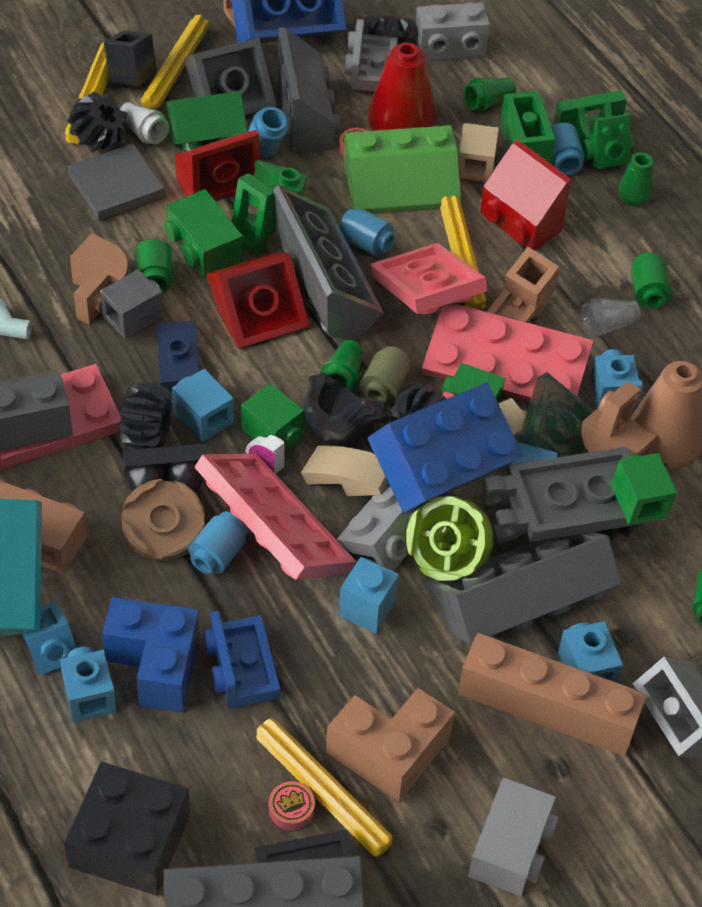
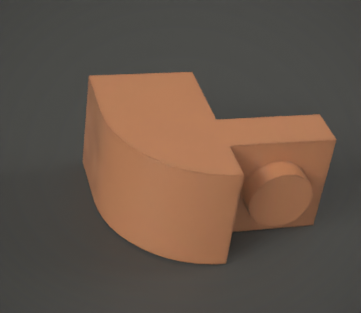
(94, 267)
(527, 287)
(612, 424)

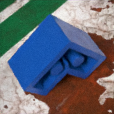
(159, 642)

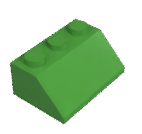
(401, 168)

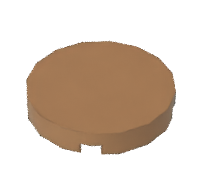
(162, 519)

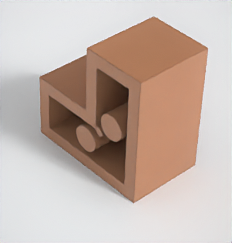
(390, 750)

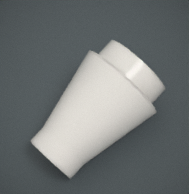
(146, 123)

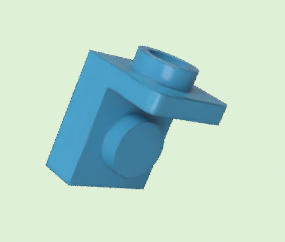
(52, 641)

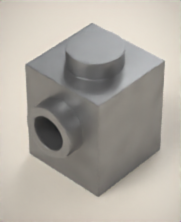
(132, 303)

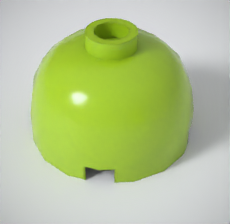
(449, 538)

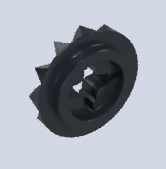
(389, 26)

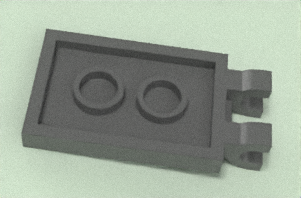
(556, 497)

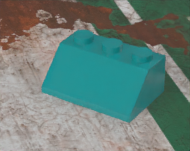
(20, 566)

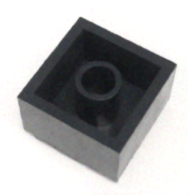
(128, 828)

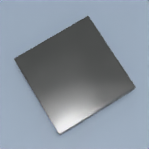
(116, 181)

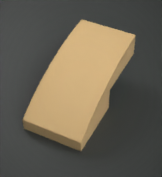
(352, 468)

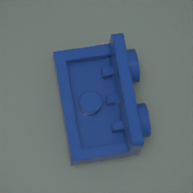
(243, 660)

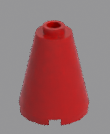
(403, 92)

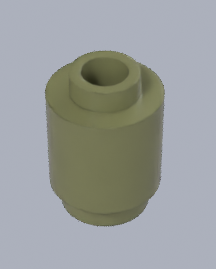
(386, 375)

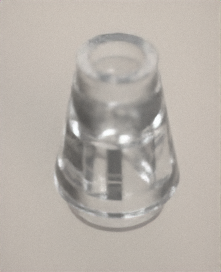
(606, 315)

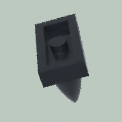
(152, 463)

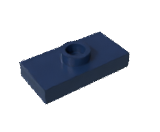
(177, 352)

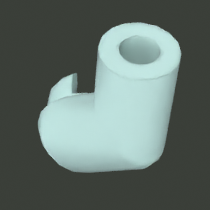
(13, 326)

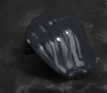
(339, 413)

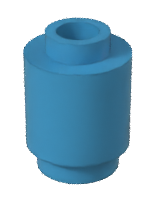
(272, 127)
(568, 151)
(367, 232)
(218, 543)

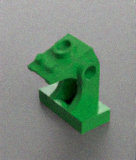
(604, 136)
(259, 192)

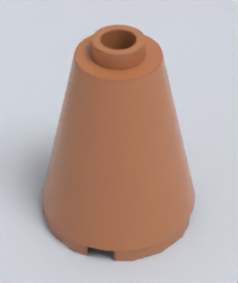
(674, 414)

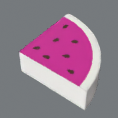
(269, 450)

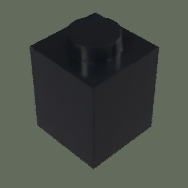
(130, 58)

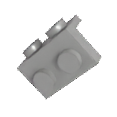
(368, 57)
(379, 531)

